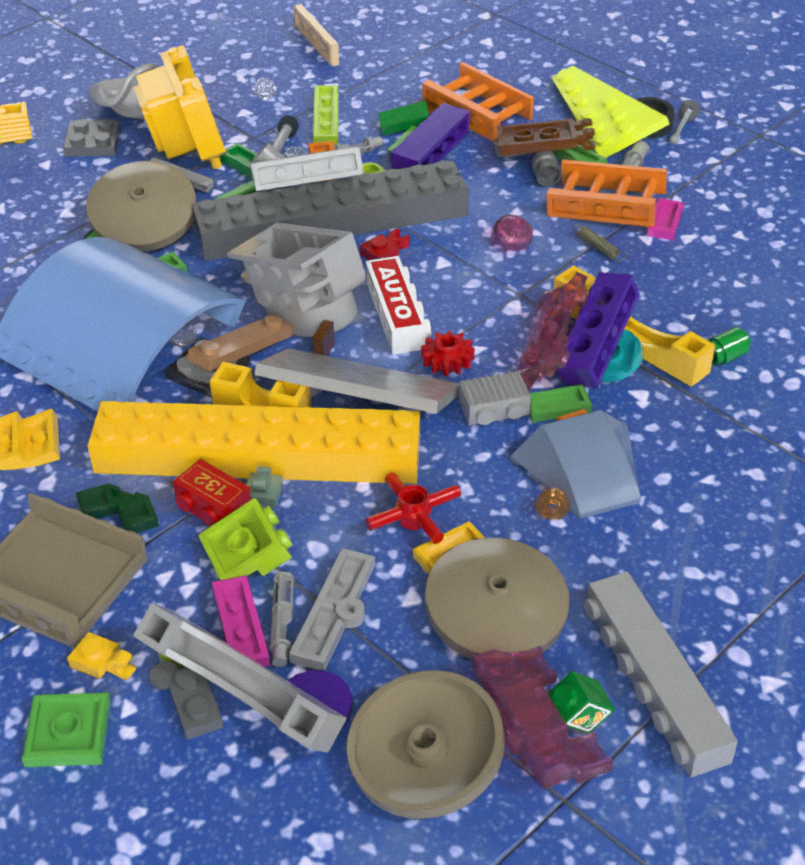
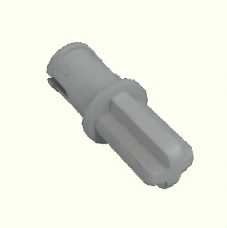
(636, 155)

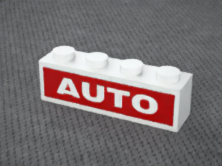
(397, 304)

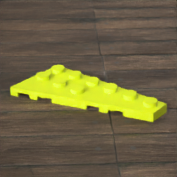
(614, 115)

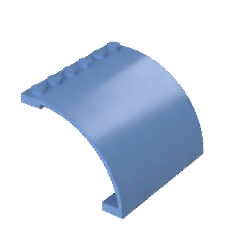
(102, 316)

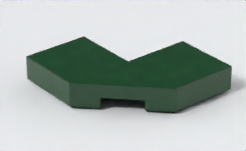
(107, 499)

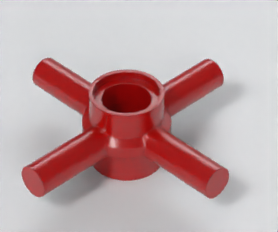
(413, 507)

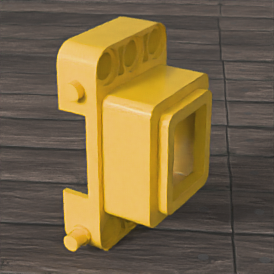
(178, 109)

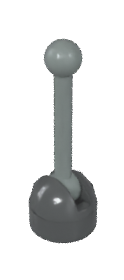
(686, 116)

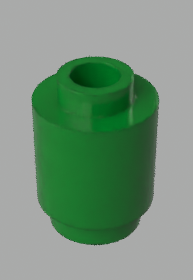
(730, 345)

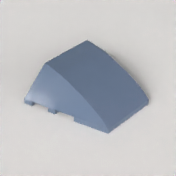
(586, 460)

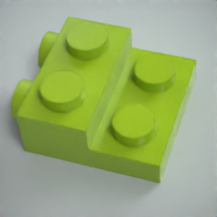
(246, 542)

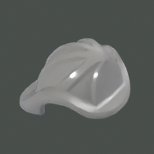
(120, 93)

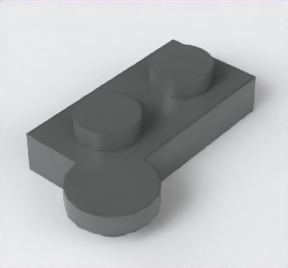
(190, 696)

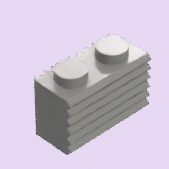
(494, 398)

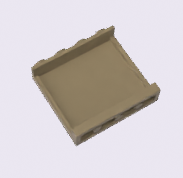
(64, 570)

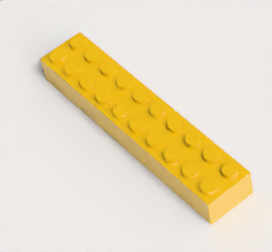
(238, 438)

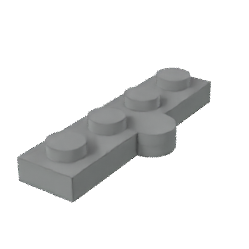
(334, 610)

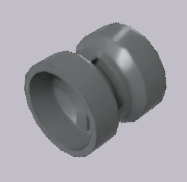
(546, 168)

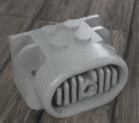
(303, 274)

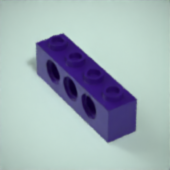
(599, 329)

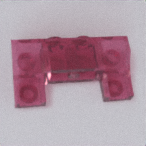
(548, 331)
(532, 721)

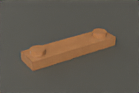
(240, 342)

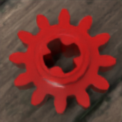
(447, 353)

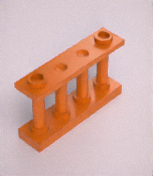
(481, 84)
(607, 207)

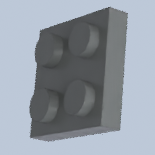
(92, 138)

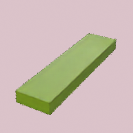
(326, 113)

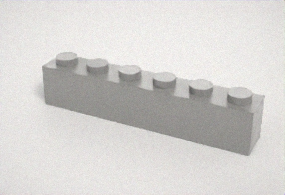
(660, 675)

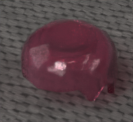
(511, 233)

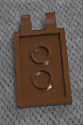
(545, 136)

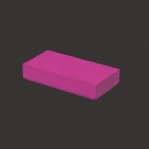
(667, 219)

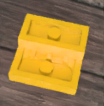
(28, 440)

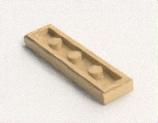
(316, 35)

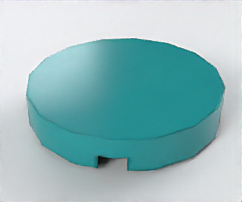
(625, 358)

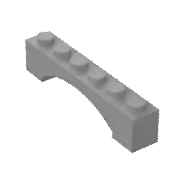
(266, 692)

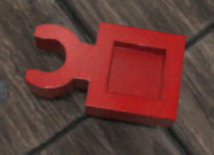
(384, 247)

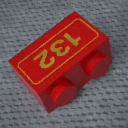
(209, 492)

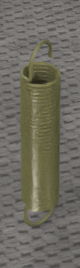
(599, 243)

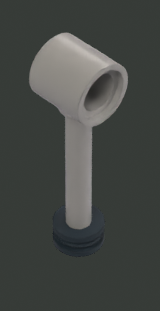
(287, 128)

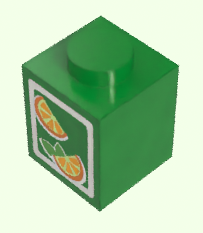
(581, 702)

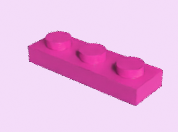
(240, 618)

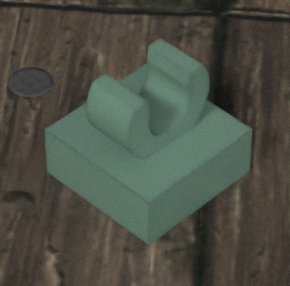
(265, 486)

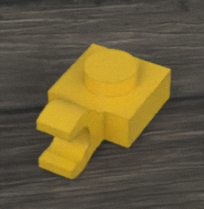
(97, 655)

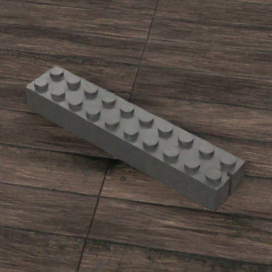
(345, 204)

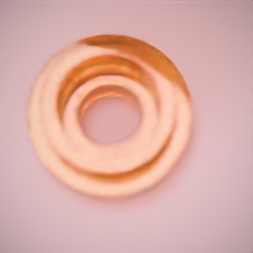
(556, 497)

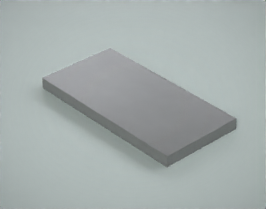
(359, 380)

